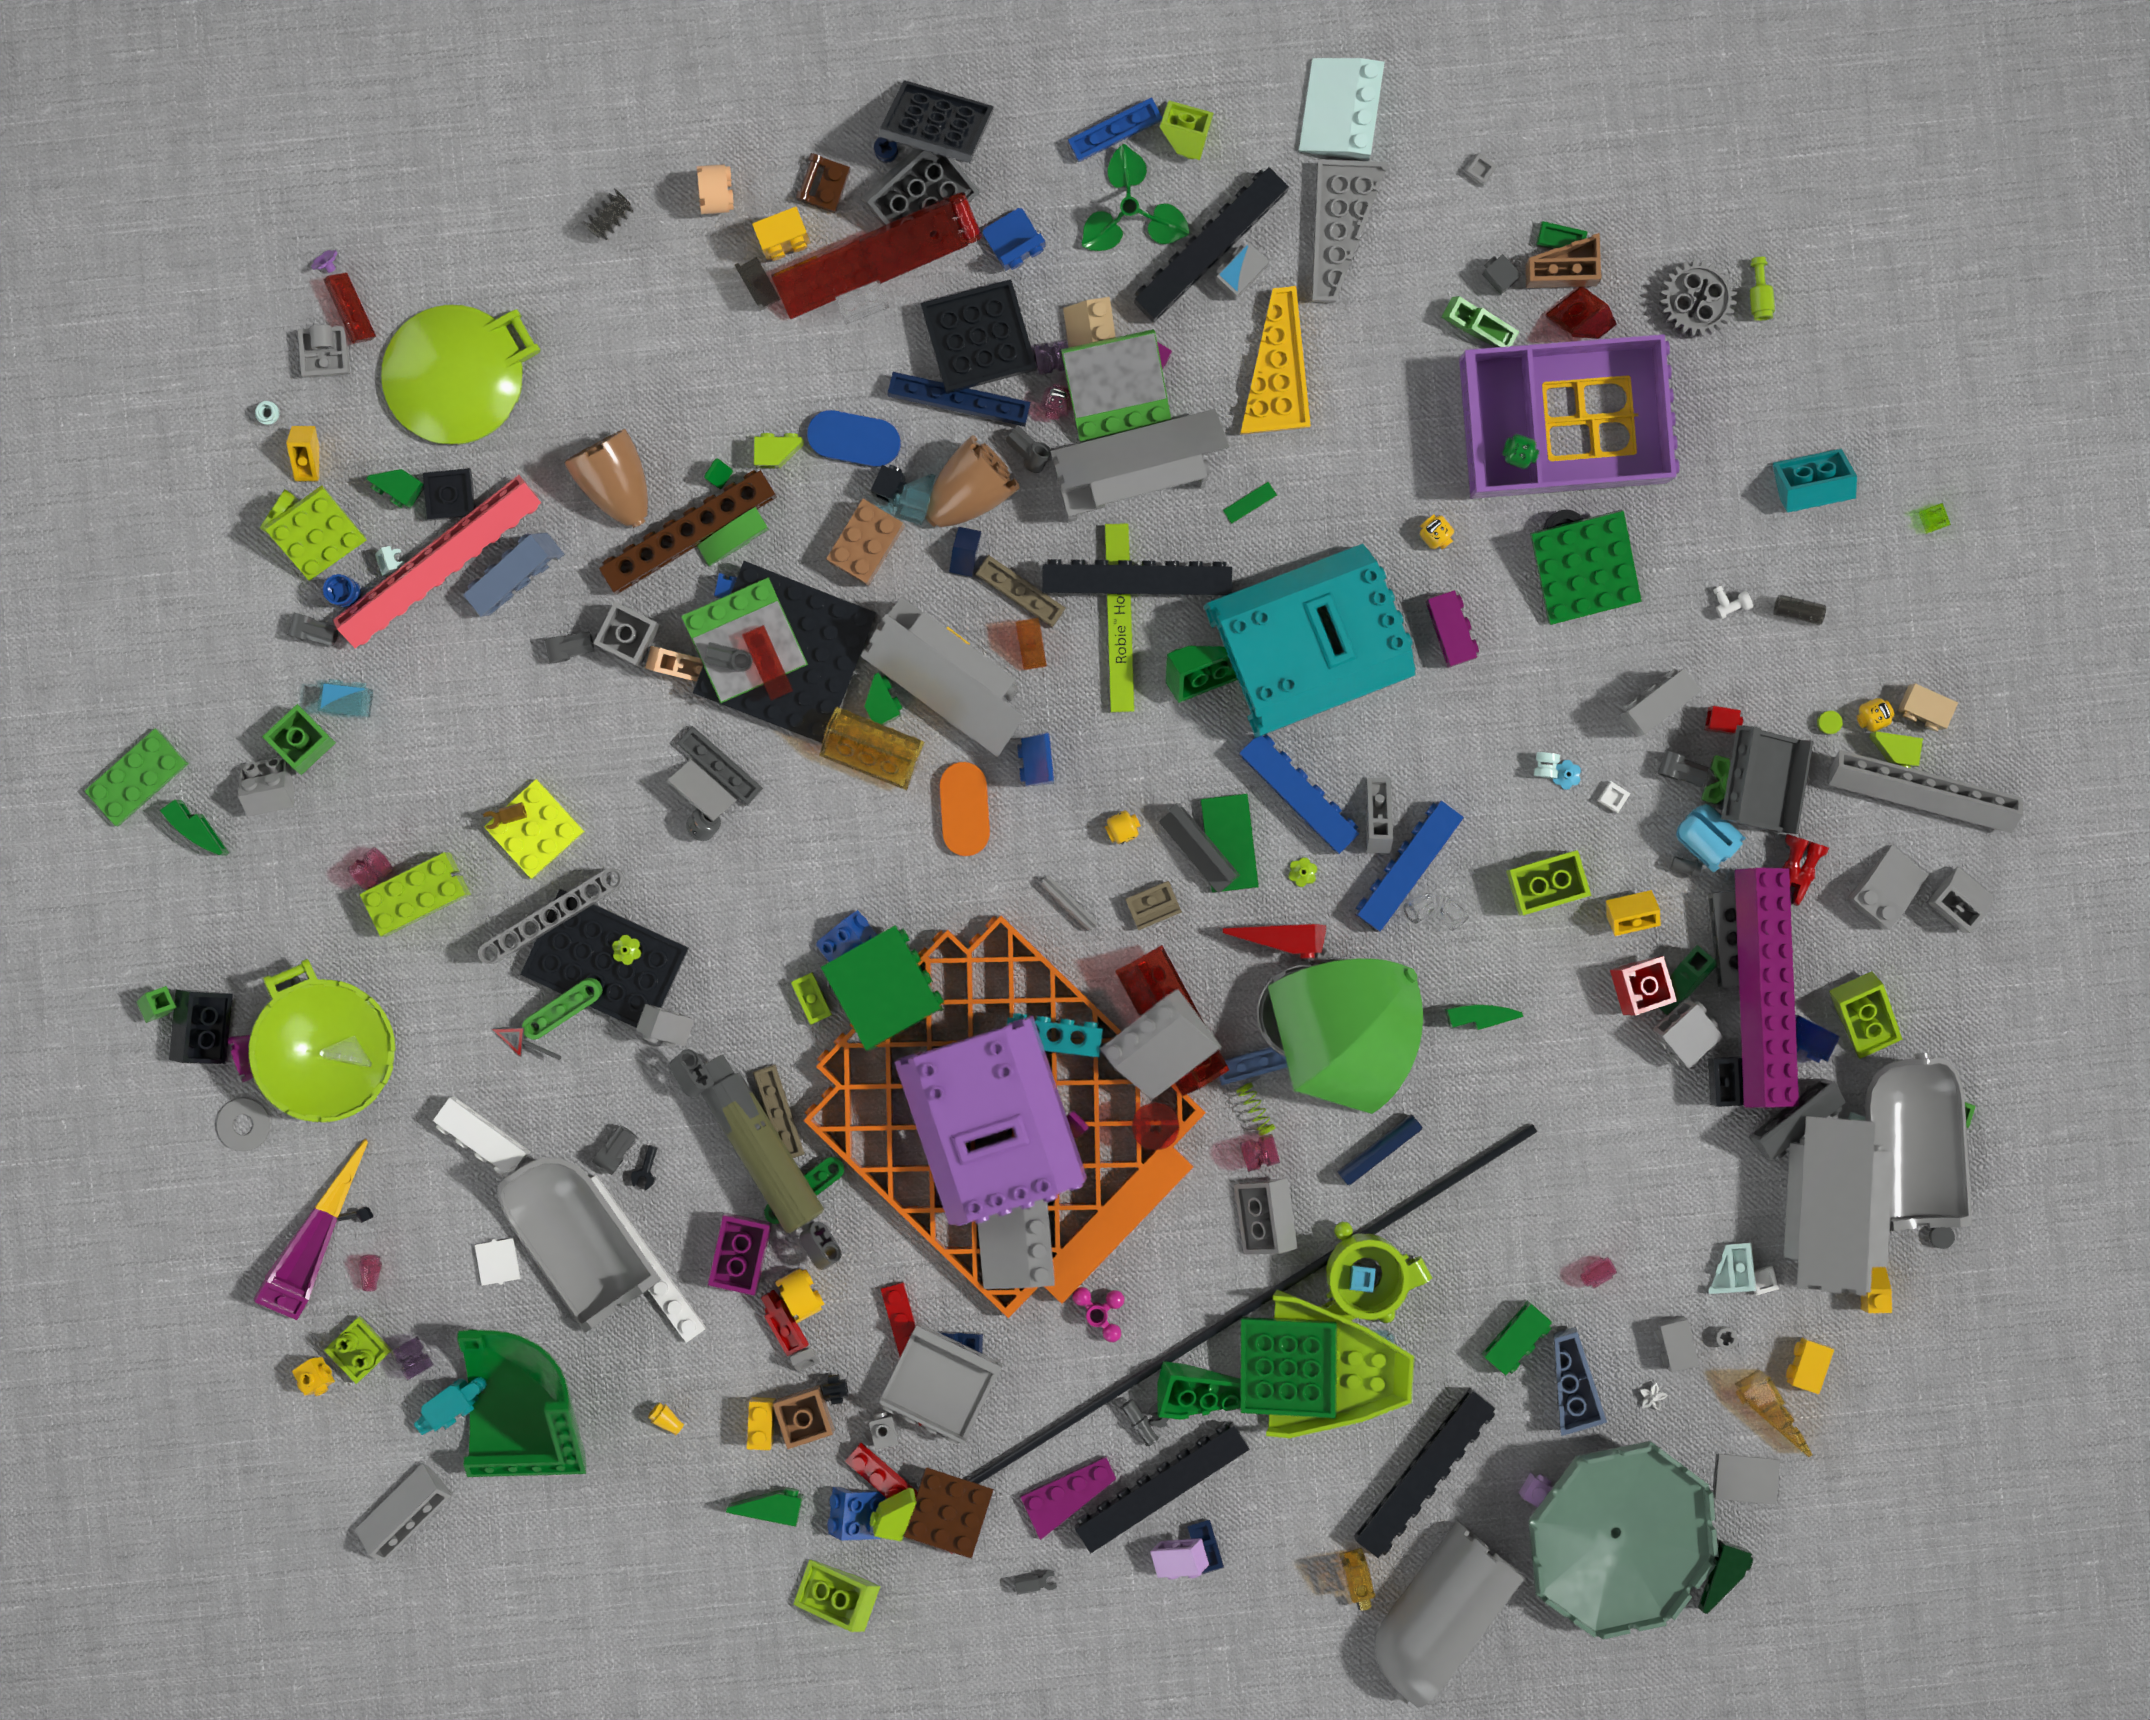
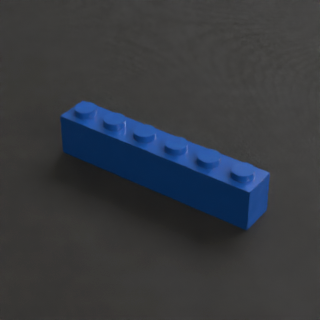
(1299, 793)
(1409, 866)

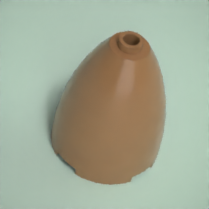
(613, 478)
(969, 485)

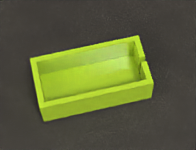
(414, 894)

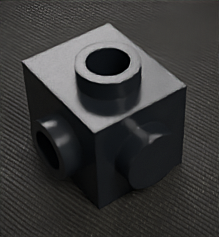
(888, 483)

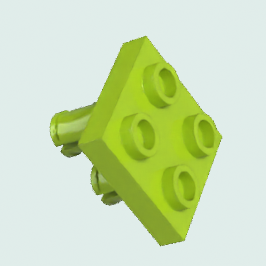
(358, 1350)

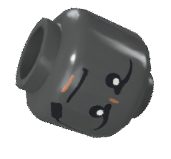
(701, 827)

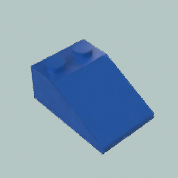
(1036, 760)

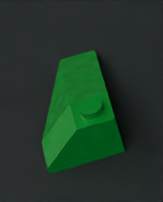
(1193, 1390)

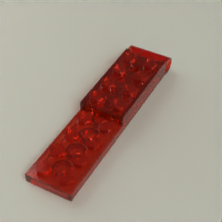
(878, 255)

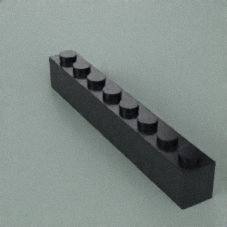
(1211, 244)
(1136, 578)
(1424, 1473)
(1161, 1487)

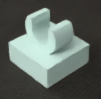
(386, 560)

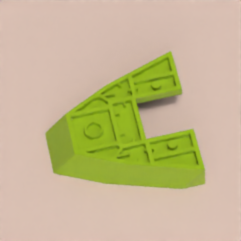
(1370, 1373)

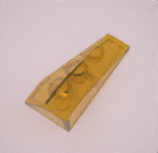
(1763, 1397)

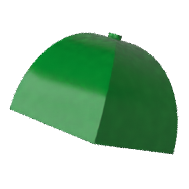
(524, 1413)

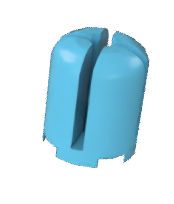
(1709, 836)

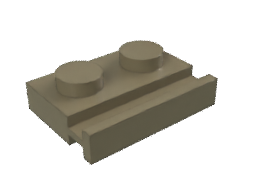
(1153, 905)

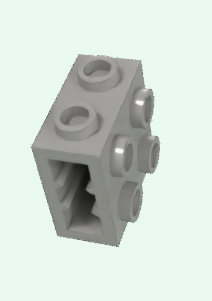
(1687, 1033)

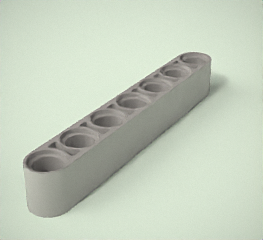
(540, 919)

